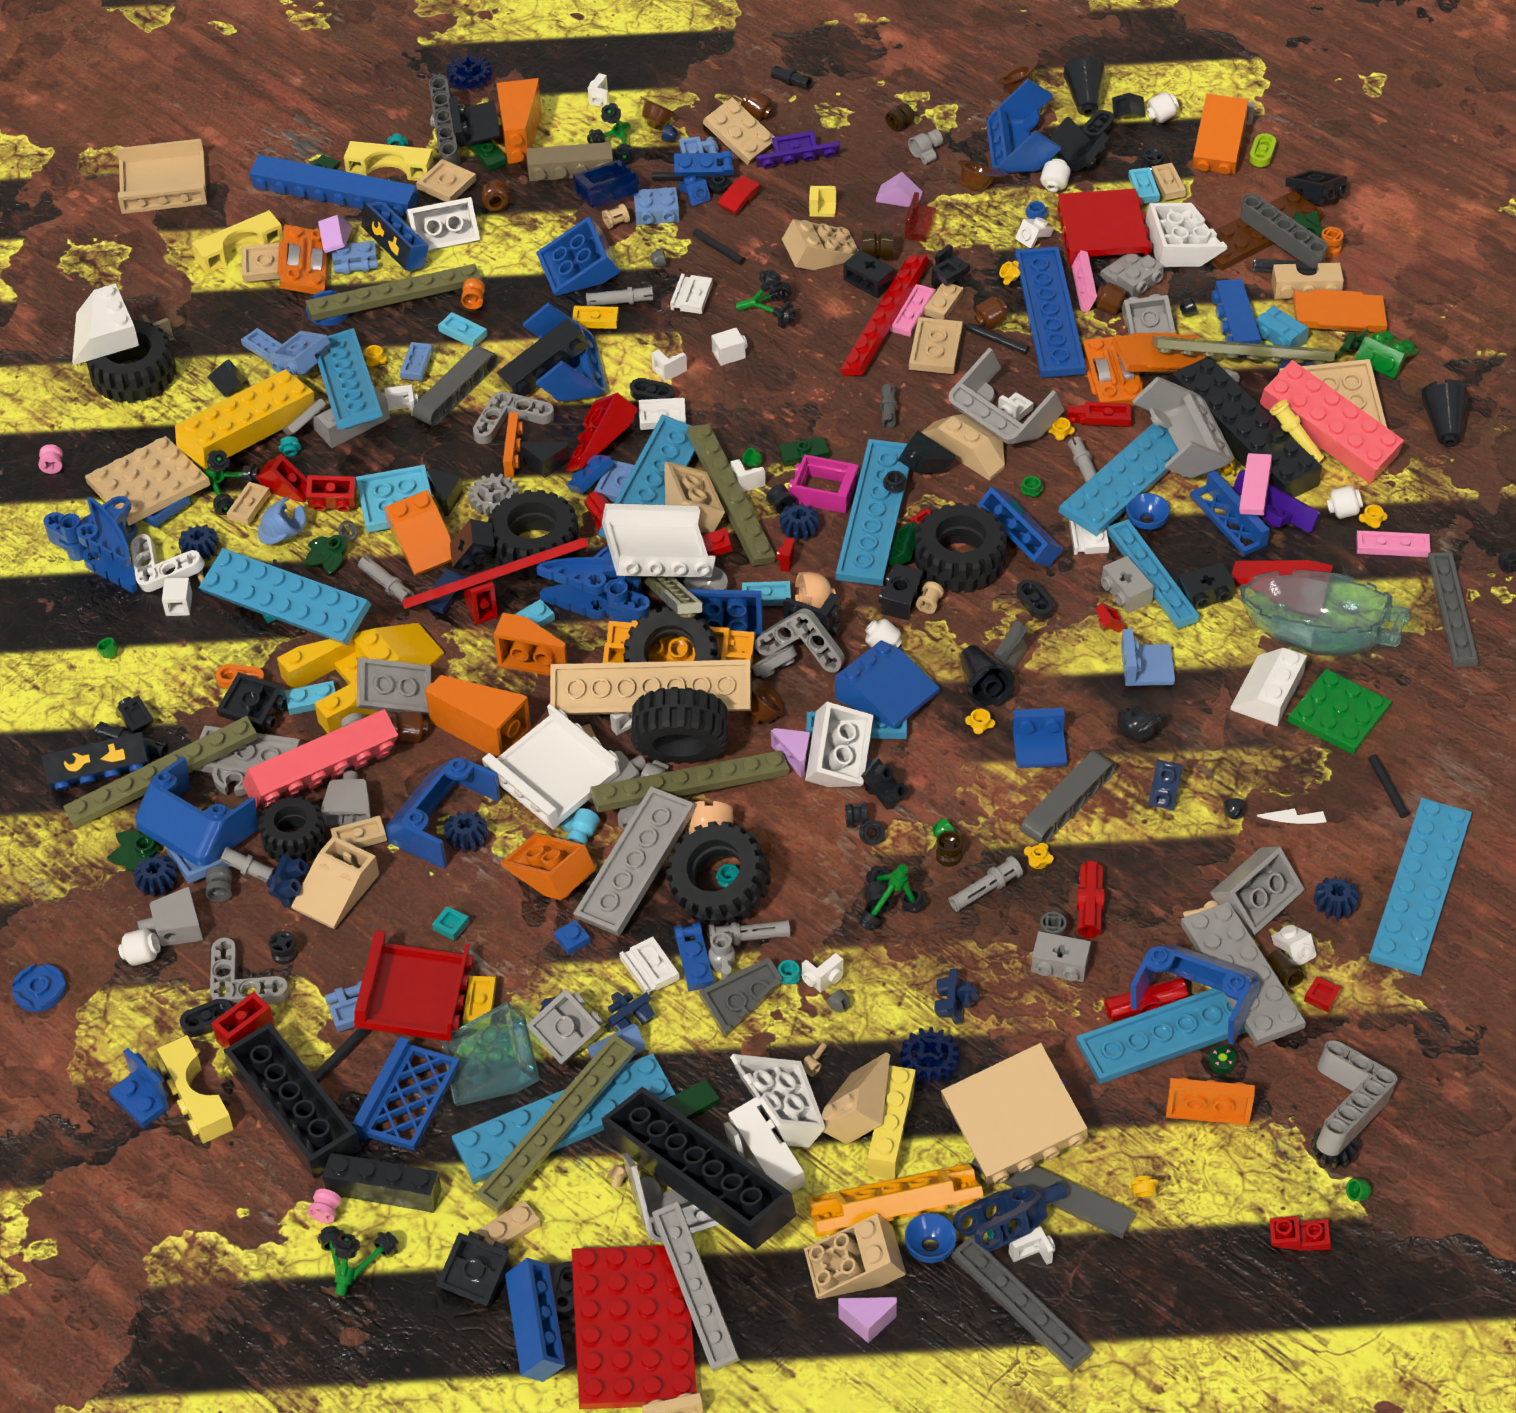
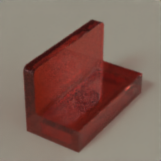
(918, 220)

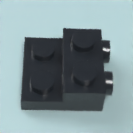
(1318, 185)
(254, 699)
(475, 1268)

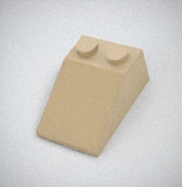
(693, 488)
(858, 1102)

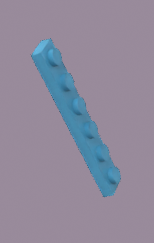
(1165, 589)

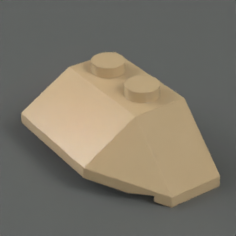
(970, 443)

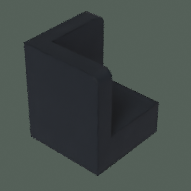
(1128, 105)
(946, 273)
(226, 378)

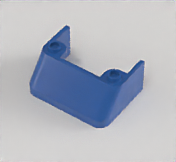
(1009, 128)
(582, 375)
(411, 820)
(185, 828)
(1232, 980)

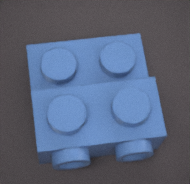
(656, 206)
(298, 353)

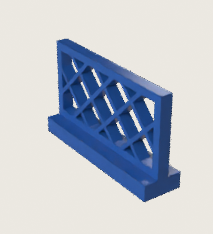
(384, 1092)

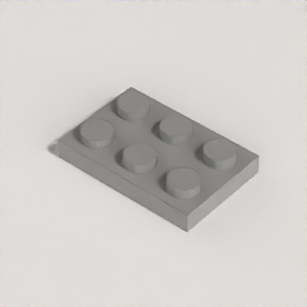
(392, 685)

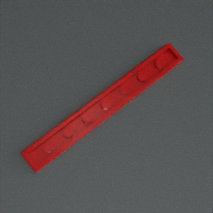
(495, 572)

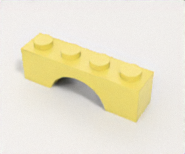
(366, 157)
(258, 230)
(206, 1112)
(887, 1138)

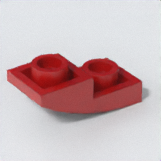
(738, 193)
(1300, 1235)

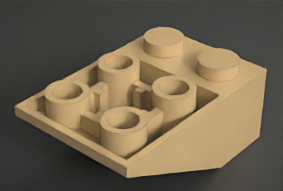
(818, 245)
(336, 882)
(855, 1258)

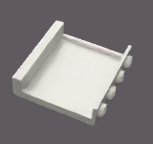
(656, 540)
(554, 768)

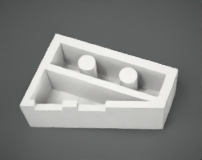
(764, 1147)

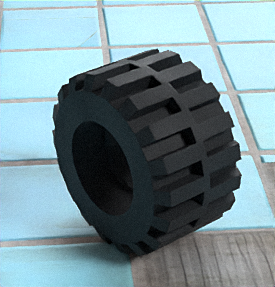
(291, 814)

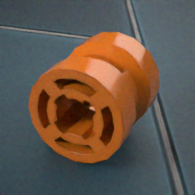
(1333, 237)
(472, 293)

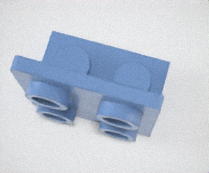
(1146, 662)

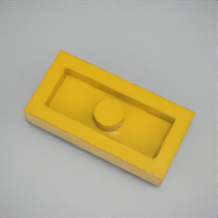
(596, 316)
(479, 997)

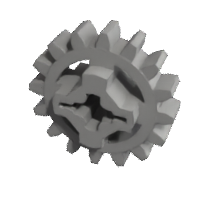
(490, 492)

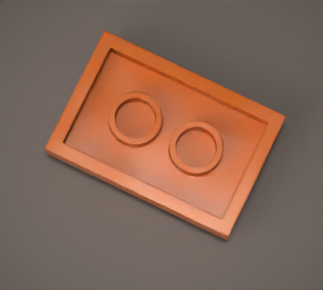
(1210, 1101)

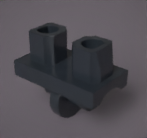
(883, 784)

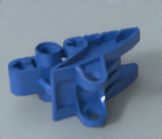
(104, 534)
(594, 583)

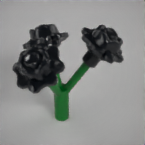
(778, 288)

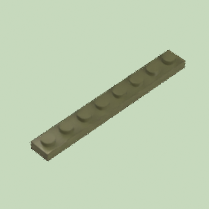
(390, 292)
(1252, 350)
(731, 495)
(674, 595)
(691, 780)
(136, 783)
(555, 1124)

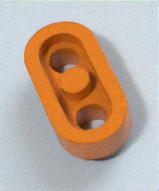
(228, 672)

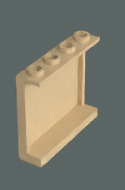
(162, 176)
(1015, 1114)

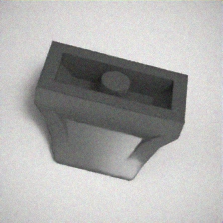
(1013, 646)

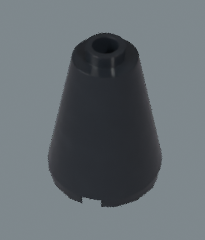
(1085, 83)
(1446, 409)
(986, 677)

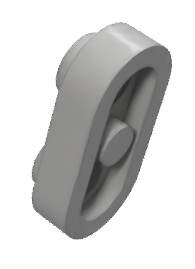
(781, 657)

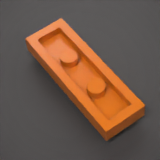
(512, 445)

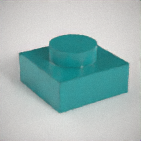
(450, 923)

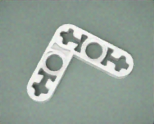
(158, 570)

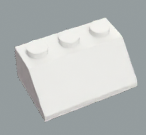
(445, 223)
(1270, 685)
(839, 746)

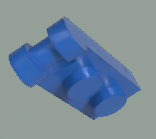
(703, 164)
(693, 957)

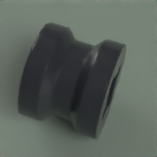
(1152, 157)
(780, 498)
(855, 814)
(874, 892)
(286, 941)

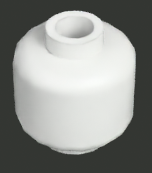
(1162, 107)
(1055, 175)
(1345, 502)
(884, 631)
(139, 947)

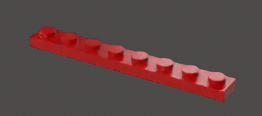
(884, 315)

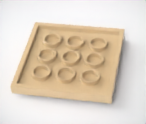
(1354, 382)
(149, 479)

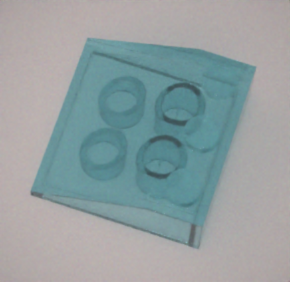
(493, 1056)

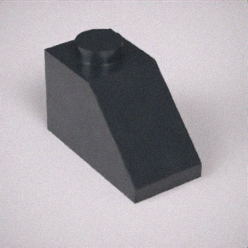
(926, 455)

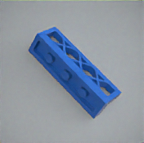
(1228, 500)

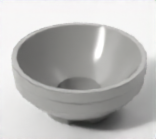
(717, 581)

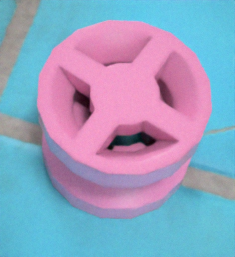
(50, 459)
(324, 1205)

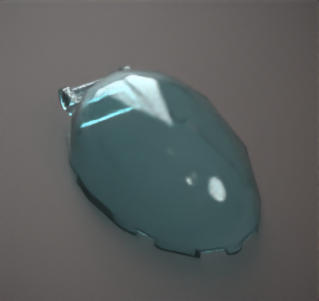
(1322, 612)

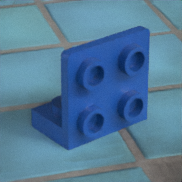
(1039, 737)
(141, 1091)

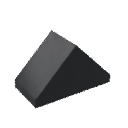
(545, 456)
(445, 488)

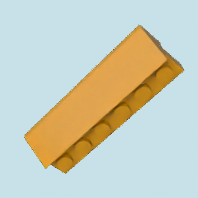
(732, 645)
(894, 1198)

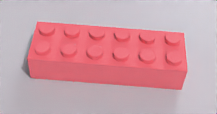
(1334, 422)
(320, 759)

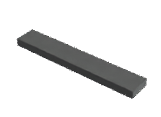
(1452, 610)
(1078, 1202)
(1022, 1304)

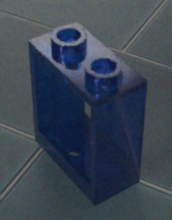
(606, 183)

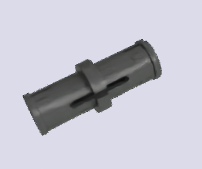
(888, 405)

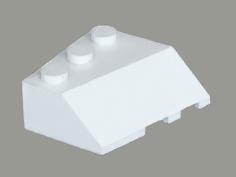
(1181, 235)
(102, 326)
(783, 1096)

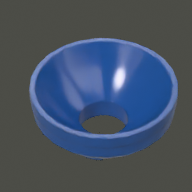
(1148, 506)
(930, 1227)

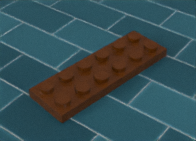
(1245, 241)

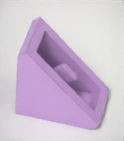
(898, 191)
(334, 233)
(794, 747)
(867, 1315)

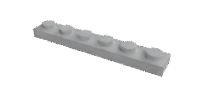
(696, 1286)

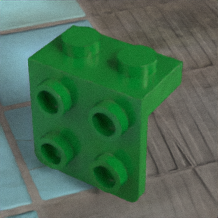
(1385, 352)

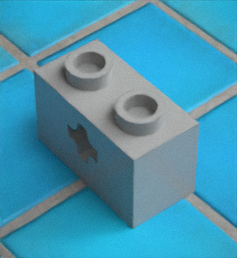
(1127, 584)
(1060, 956)

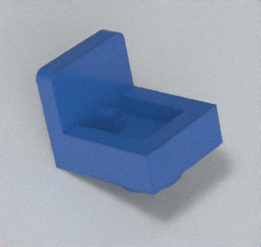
(695, 188)

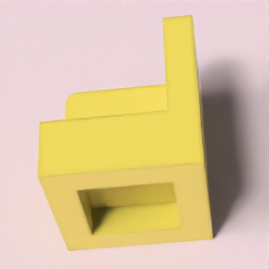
(822, 201)

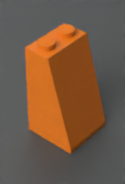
(519, 116)
(1220, 134)
(478, 713)

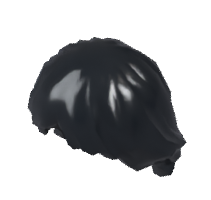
(1137, 724)

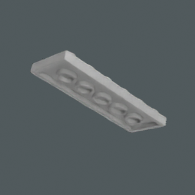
(634, 861)
(1224, 937)

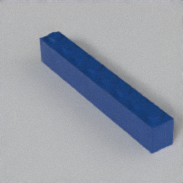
(331, 185)

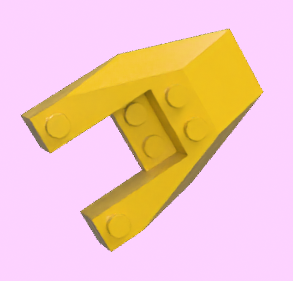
(310, 662)

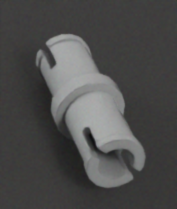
(246, 864)

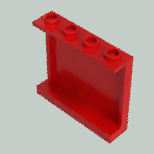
(1103, 223)
(412, 990)

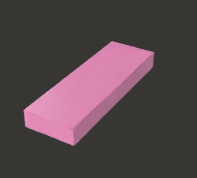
(1084, 281)
(913, 308)
(1255, 484)
(1393, 543)

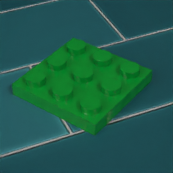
(1339, 711)

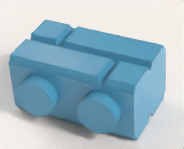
(1281, 328)

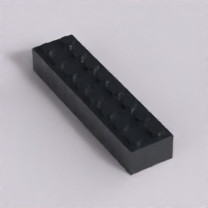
(1250, 427)
(699, 1168)

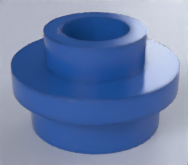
(1036, 209)

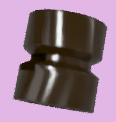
(878, 244)

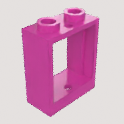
(826, 469)

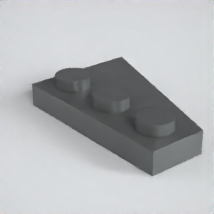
(740, 994)

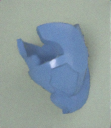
(277, 524)

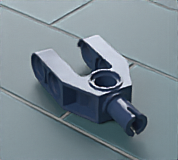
(1019, 1203)

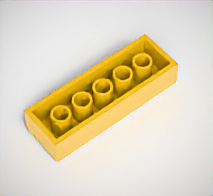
(244, 417)

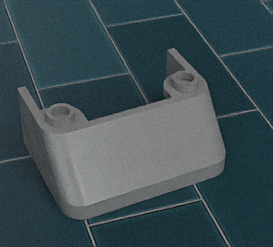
(975, 397)
(1190, 426)
(649, 1196)

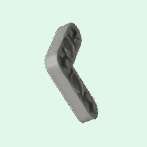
(537, 412)
(800, 630)
(236, 987)

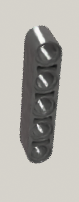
(446, 140)
(1283, 230)
(455, 385)
(1068, 797)

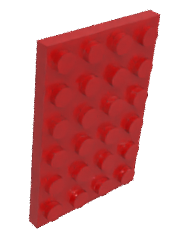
(630, 1328)

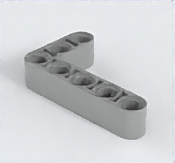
(1371, 1092)

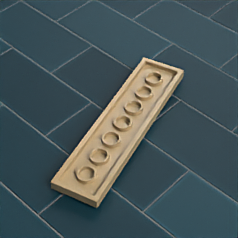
(617, 686)

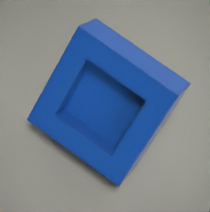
(572, 937)

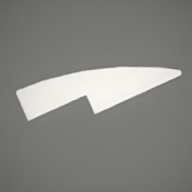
(1291, 816)

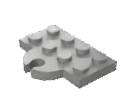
(235, 764)

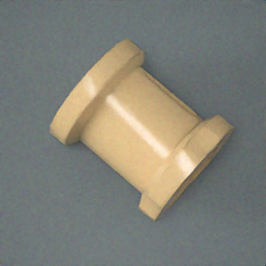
(610, 220)
(928, 601)

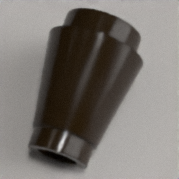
(1286, 970)

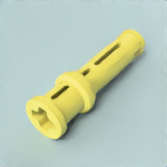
(1291, 424)

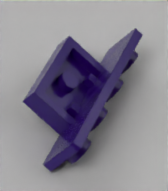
(795, 148)
(1283, 508)

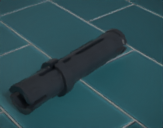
(108, 732)

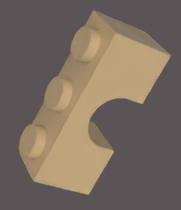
(1287, 279)

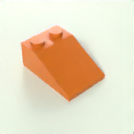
(419, 532)
(527, 646)
(550, 865)

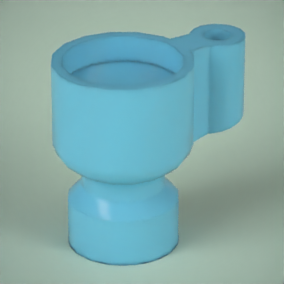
(581, 825)

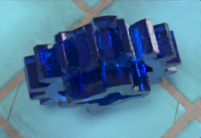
(469, 71)
(929, 1054)

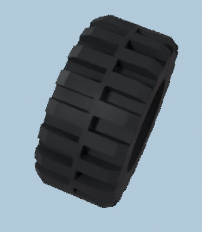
(137, 379)
(527, 513)
(960, 525)
(666, 624)
(679, 725)
(701, 848)

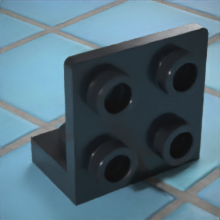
(474, 123)

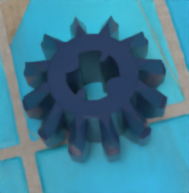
(799, 521)
(201, 540)
(466, 831)
(155, 875)
(1336, 897)

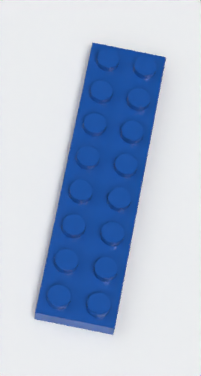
(1050, 312)

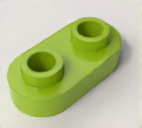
(1262, 150)

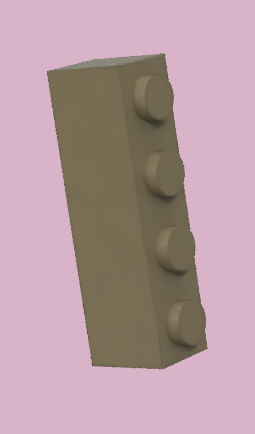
(566, 160)

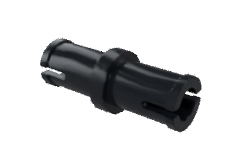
(791, 77)

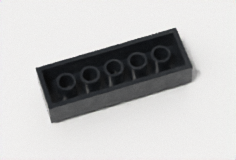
(291, 1099)

